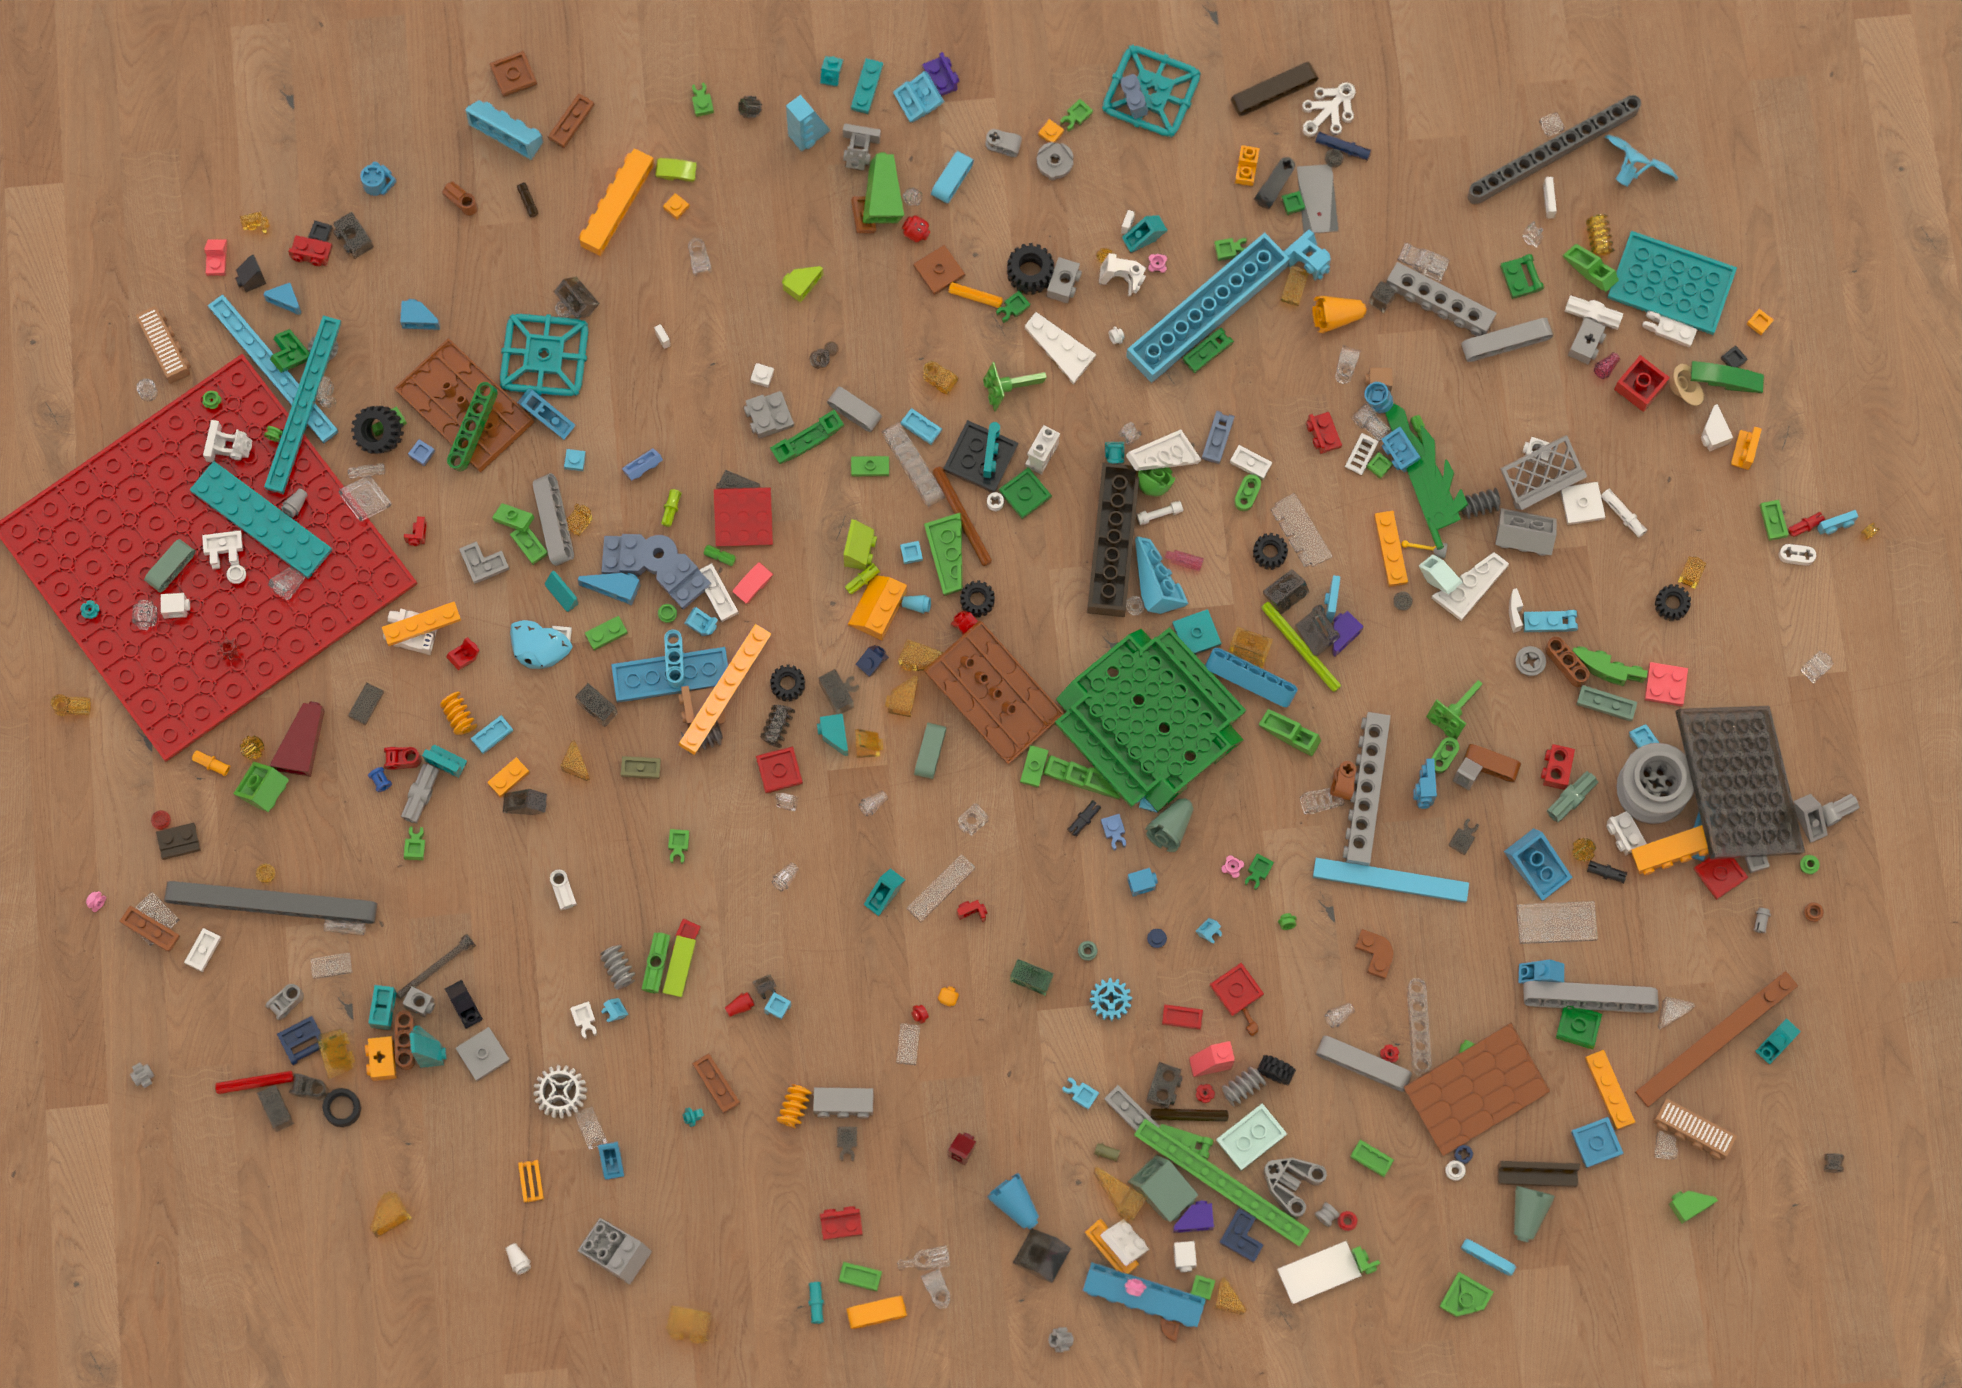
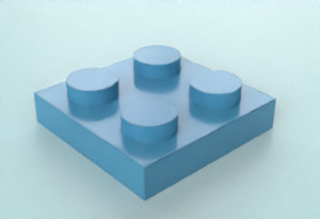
(1597, 1142)

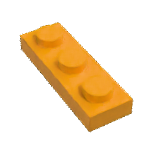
(1094, 1234)

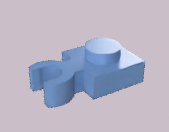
(1114, 829)

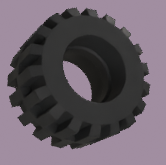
(1028, 254)
(363, 432)

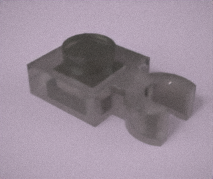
(1463, 839)
(847, 1139)

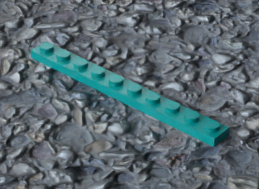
(302, 404)

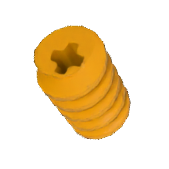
(456, 714)
(793, 1106)

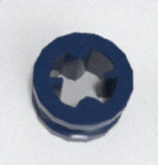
(1468, 1151)

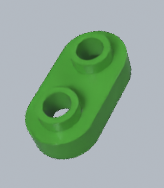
(1247, 493)
(1445, 756)

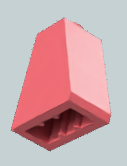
(1212, 1059)

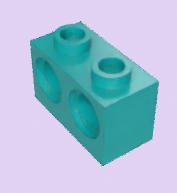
(382, 1007)

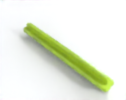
(1300, 646)

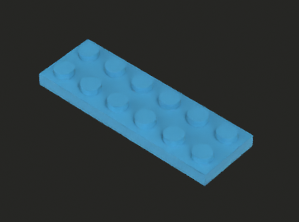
(648, 676)

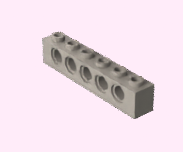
(1438, 291)

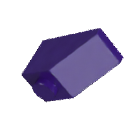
(1348, 629)
(1197, 1218)

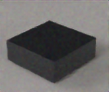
(320, 231)
(1734, 357)

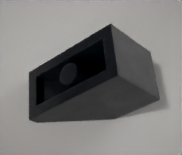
(249, 274)

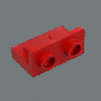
(310, 250)
(1324, 432)
(841, 1223)

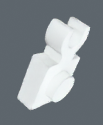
(583, 1017)

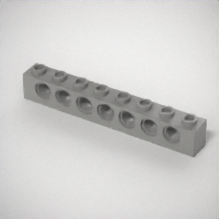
(1380, 724)

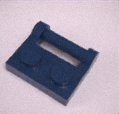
(298, 1035)

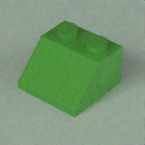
(261, 786)

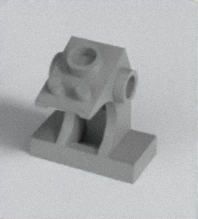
(861, 138)

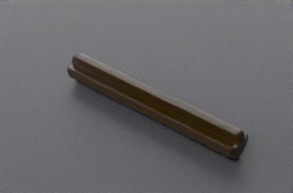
(1189, 1115)

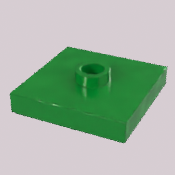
(1025, 493)
(1579, 1026)

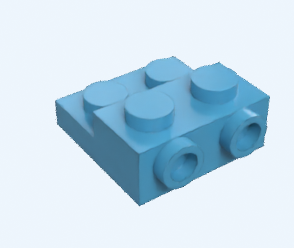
(1425, 790)

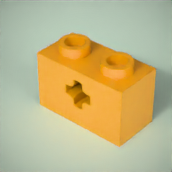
(385, 1047)

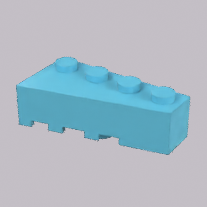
(804, 124)

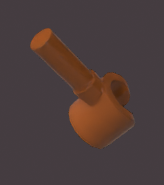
(1252, 1028)

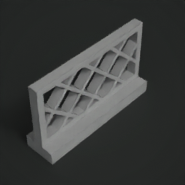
(1550, 487)

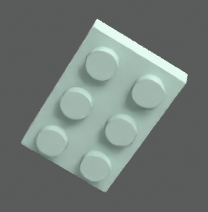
(1251, 1137)

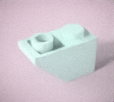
(1439, 574)

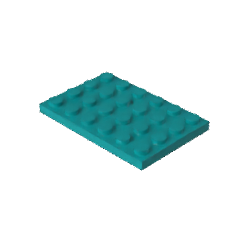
(1672, 282)

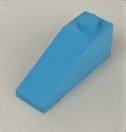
(546, 413)
(615, 585)

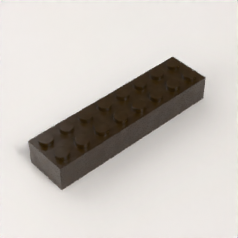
(1113, 540)

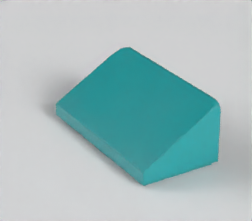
(561, 591)

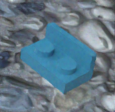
(1401, 449)

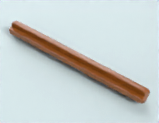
(957, 507)

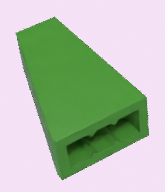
(883, 194)

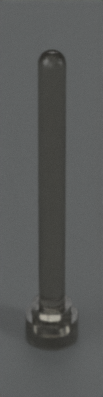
(465, 944)

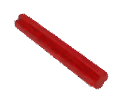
(254, 1082)

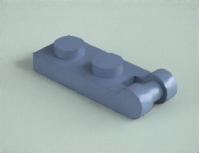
(1217, 438)

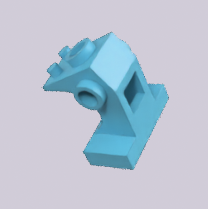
(1317, 263)

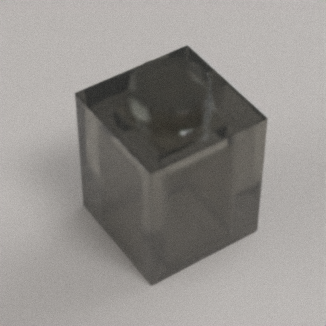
(1382, 296)

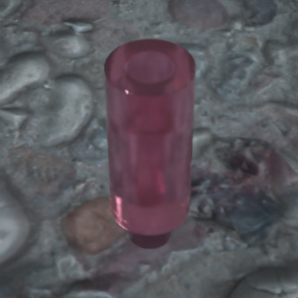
(1185, 559)

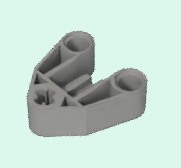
(1300, 1169)

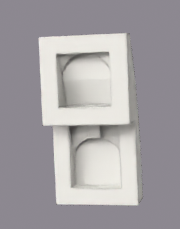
(1515, 606)

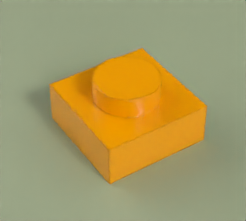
(1051, 131)
(676, 206)
(1760, 322)

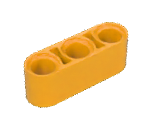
(876, 1312)

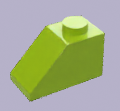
(801, 281)

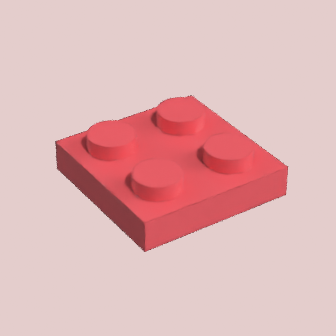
(1666, 684)

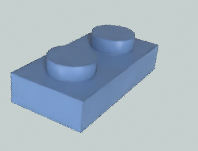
(643, 463)

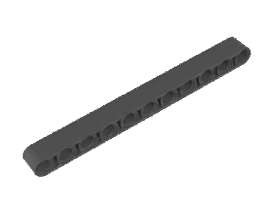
(1549, 156)
(270, 902)

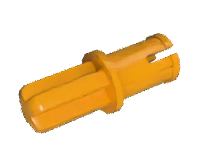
(211, 763)

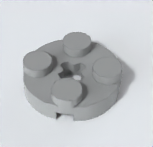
(1054, 170)

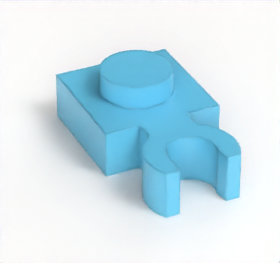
(1083, 1095)

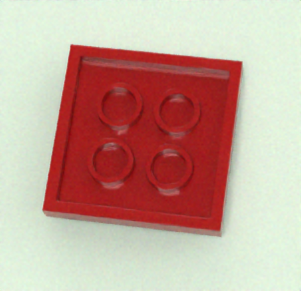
(743, 516)

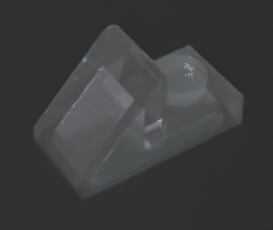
(286, 582)

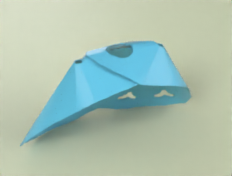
(538, 644)

